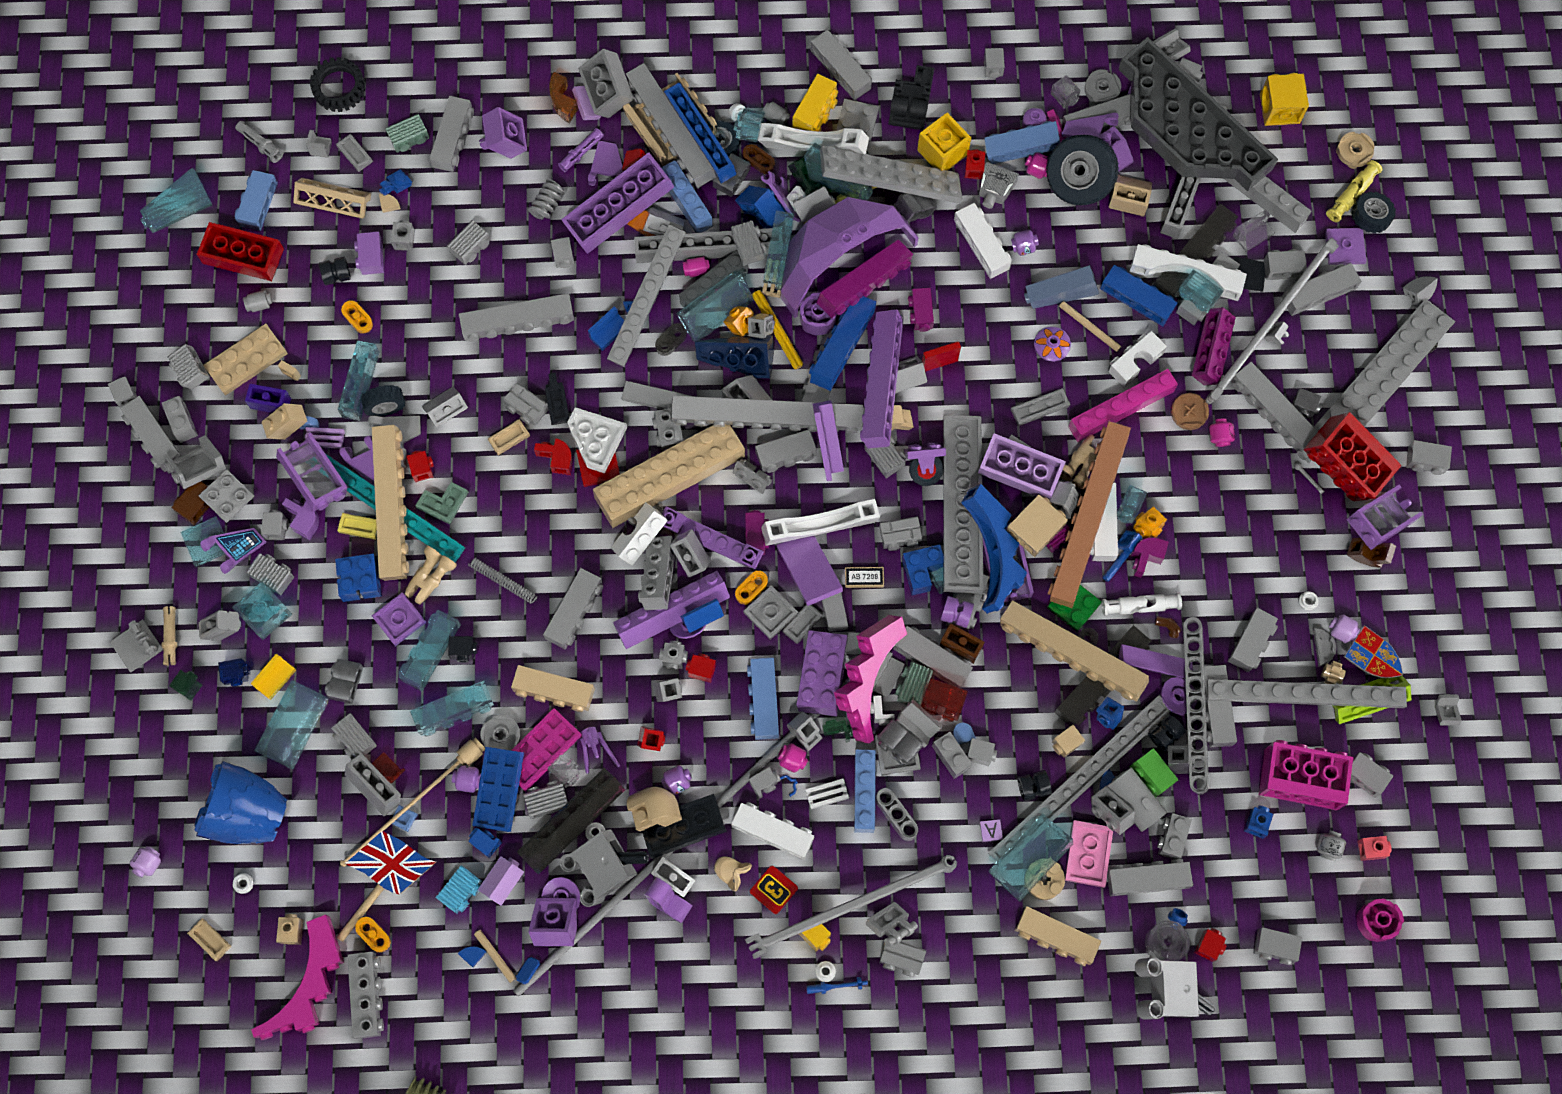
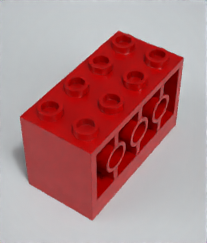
(1352, 457)

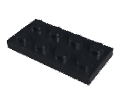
(699, 822)

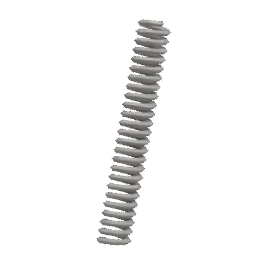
(504, 579)

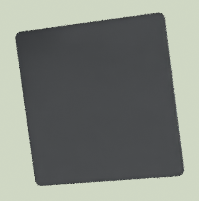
(1255, 273)

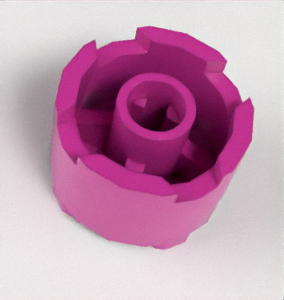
(1369, 925)

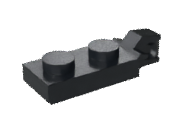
(556, 401)

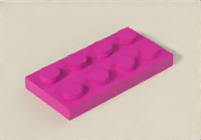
(544, 745)

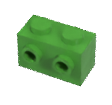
(1154, 772)

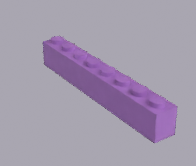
(882, 379)

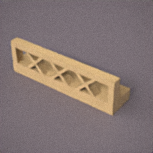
(333, 191)

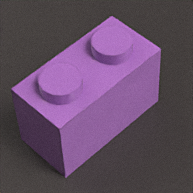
(370, 253)

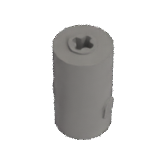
(1136, 795)

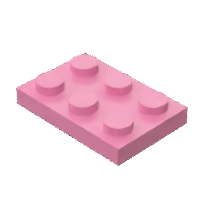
(1089, 854)

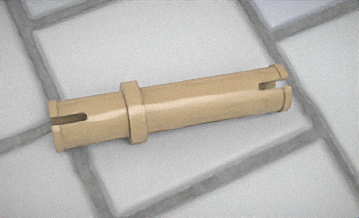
(169, 636)

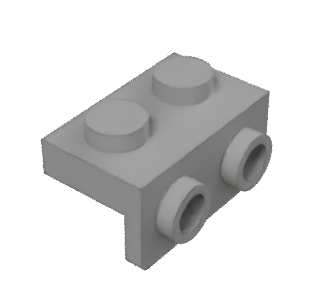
(1172, 45)

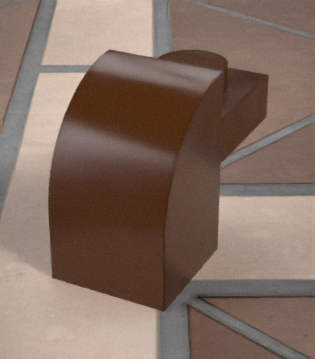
(1376, 557)

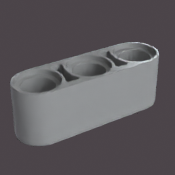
(835, 613)
(898, 824)

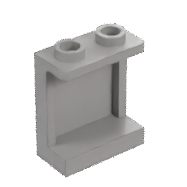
(196, 464)

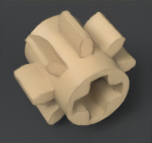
(1333, 673)

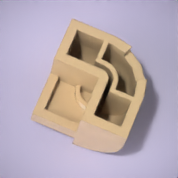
(653, 807)

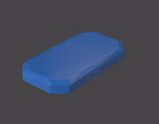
(527, 970)

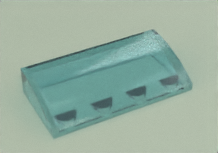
(714, 305)
(292, 724)
(1031, 857)

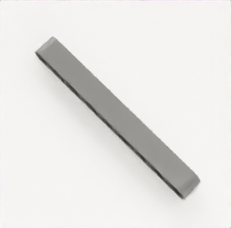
(1199, 695)

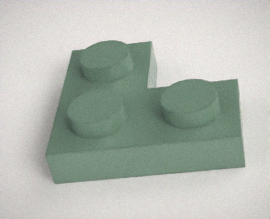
(445, 507)

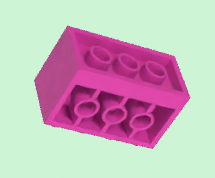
(1306, 775)

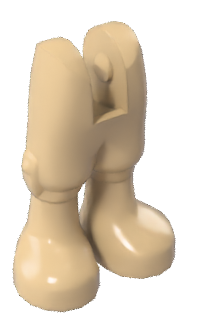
(1083, 455)
(423, 578)

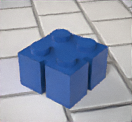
(358, 574)

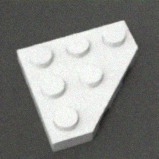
(595, 437)

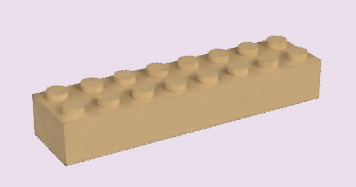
(668, 473)

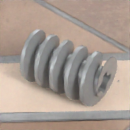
(545, 199)

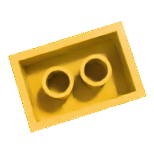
(816, 105)

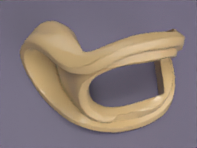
(729, 870)

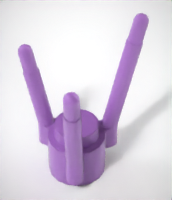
(590, 739)

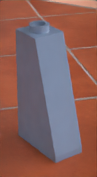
(1061, 288)

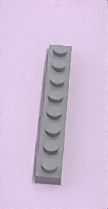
(646, 295)

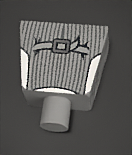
(996, 184)

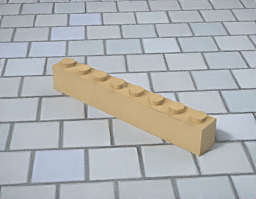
(389, 502)
(1074, 651)

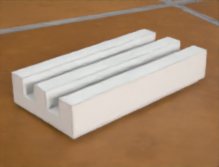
(825, 786)

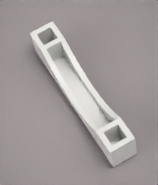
(783, 137)
(1151, 261)
(839, 519)

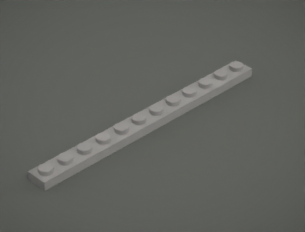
(1089, 772)

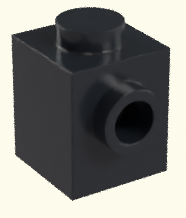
(462, 648)

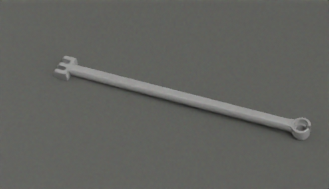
(1329, 247)
(763, 943)

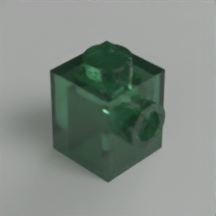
(186, 684)

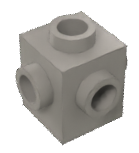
(673, 662)

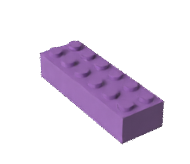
(618, 203)

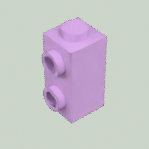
(501, 880)

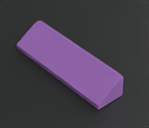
(1153, 661)

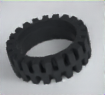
(336, 66)

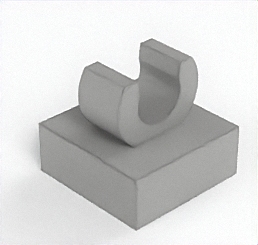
(1276, 332)

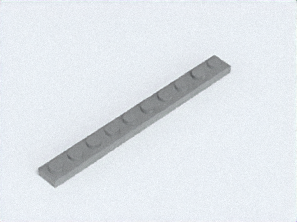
(1306, 693)

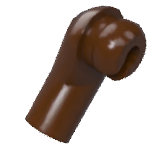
(1170, 624)

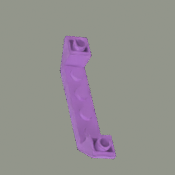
(713, 540)

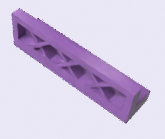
(828, 438)

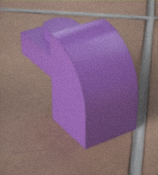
(306, 521)

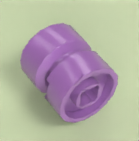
(957, 612)

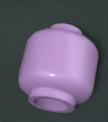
(1344, 628)
(145, 862)

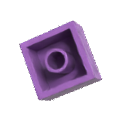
(503, 133)

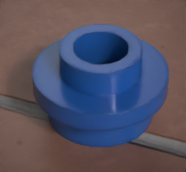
(1178, 916)

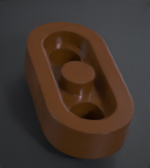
(760, 158)

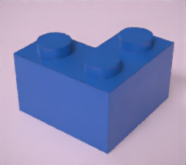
(761, 204)
(917, 566)

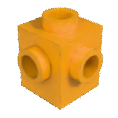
(738, 320)
(1149, 523)

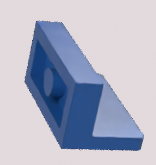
(606, 329)
(702, 615)

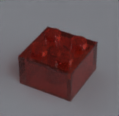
(944, 700)

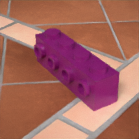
(1213, 346)

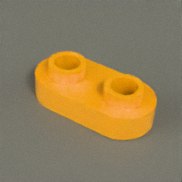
(357, 317)
(750, 587)
(373, 935)

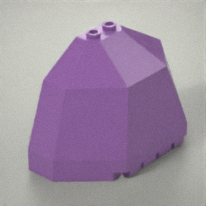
(829, 237)

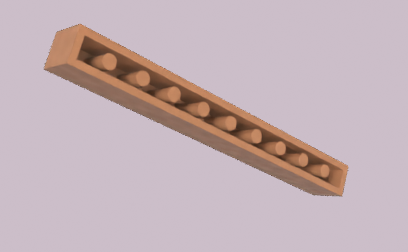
(1090, 514)

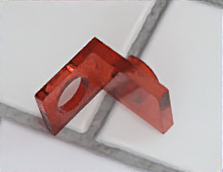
(387, 767)

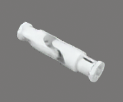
(1130, 605)

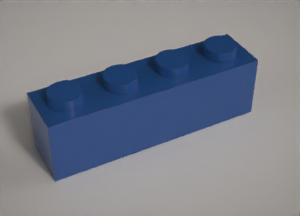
(1138, 295)

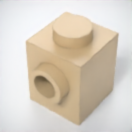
(1067, 741)
(289, 929)

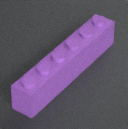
(647, 623)

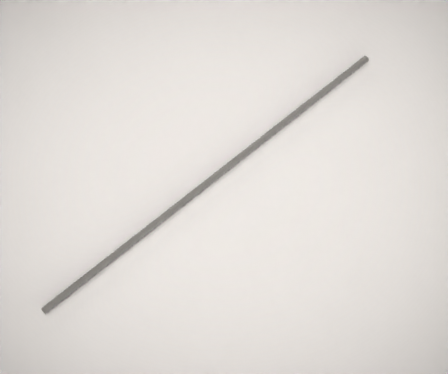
(650, 867)

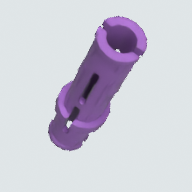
(575, 155)

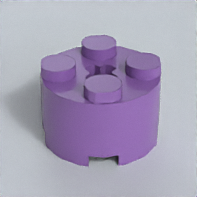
(812, 322)

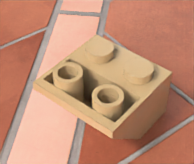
(1131, 195)

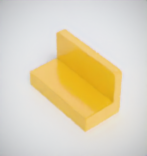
(273, 676)

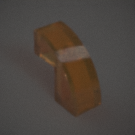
(563, 105)

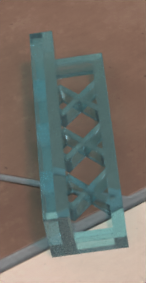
(778, 248)

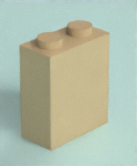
(1037, 525)

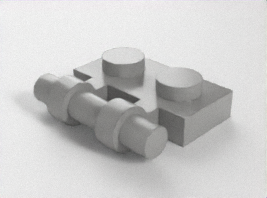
(887, 920)

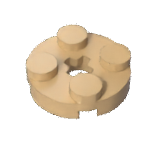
(1352, 158)
(1053, 887)

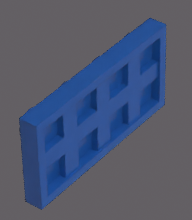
(498, 789)

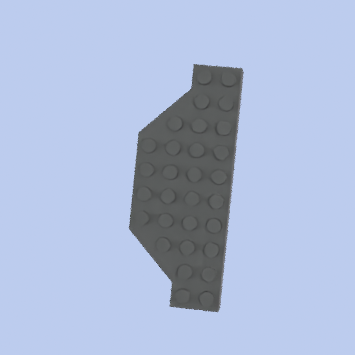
(1188, 123)

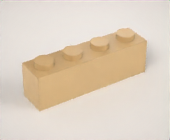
(553, 688)
(1057, 935)

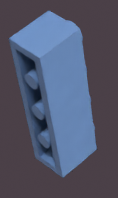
(1022, 142)
(687, 199)
(764, 698)
(864, 791)

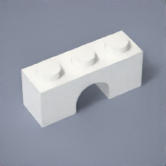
(1148, 347)
(633, 545)

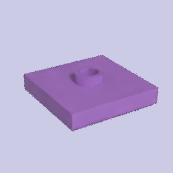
(1350, 248)
(398, 619)

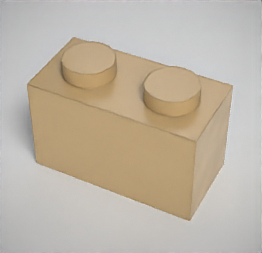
(284, 421)

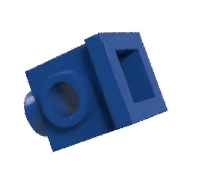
(1107, 717)
(1256, 828)
(484, 842)

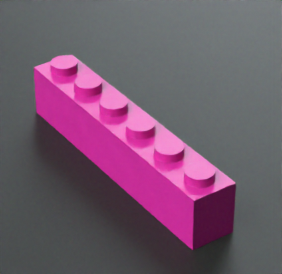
(1122, 405)

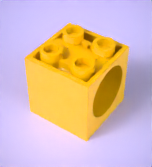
(1284, 99)
(944, 143)

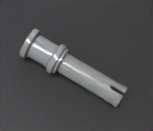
(264, 145)

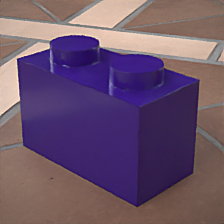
(266, 398)

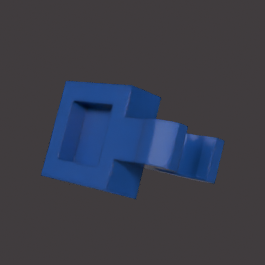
(397, 181)

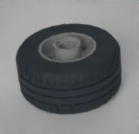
(1099, 165)

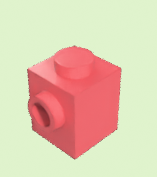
(1374, 848)

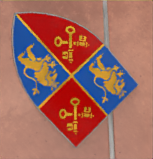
(1374, 655)

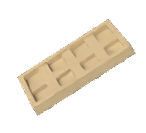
(245, 359)

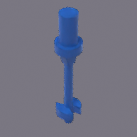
(822, 987)

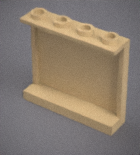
(651, 136)

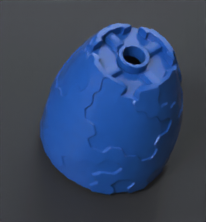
(240, 807)

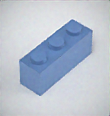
(256, 200)

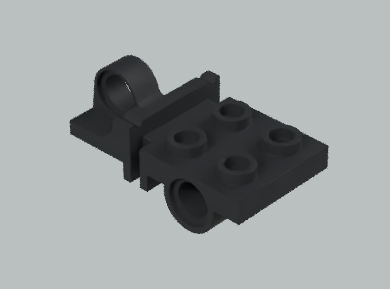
(911, 100)

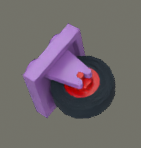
(925, 465)

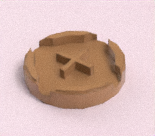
(1189, 411)

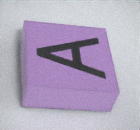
(991, 830)

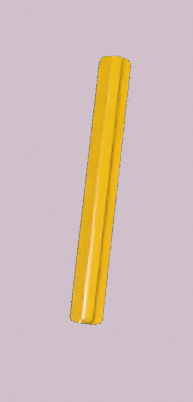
(778, 331)

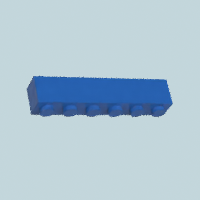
(700, 132)
(842, 343)

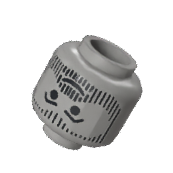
(1331, 845)

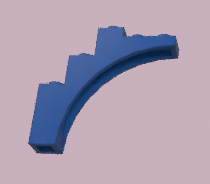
(1000, 545)

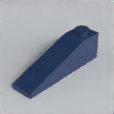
(739, 354)

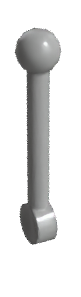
(1298, 466)

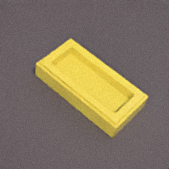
(358, 526)

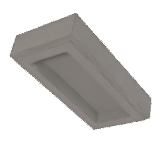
(354, 153)
(802, 623)

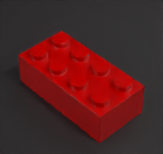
(240, 251)

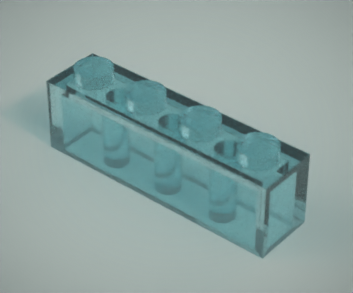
(358, 380)
(429, 650)
(452, 708)

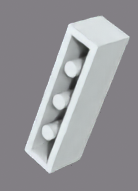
(982, 240)
(1106, 541)
(772, 830)

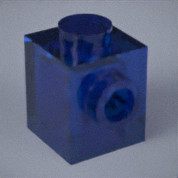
(234, 672)

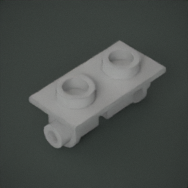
(745, 471)

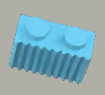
(459, 890)

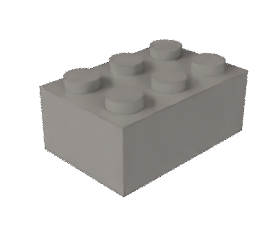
(605, 83)

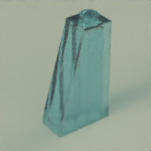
(842, 187)
(175, 203)

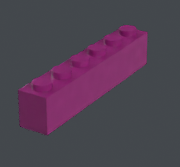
(865, 278)

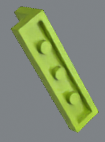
(1348, 713)

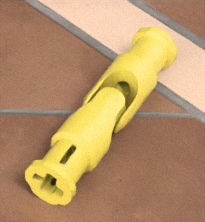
(1353, 192)

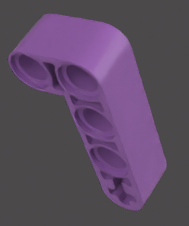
(663, 897)

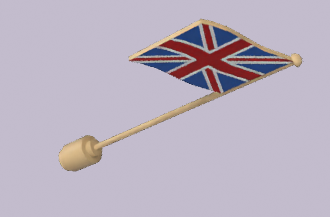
(391, 860)

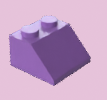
(553, 922)

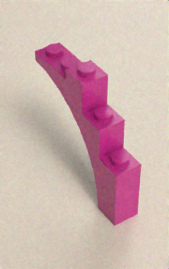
(862, 671)
(300, 1010)

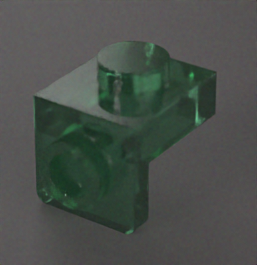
(833, 727)

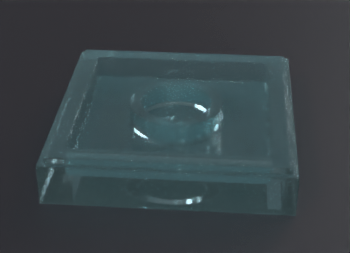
(196, 534)

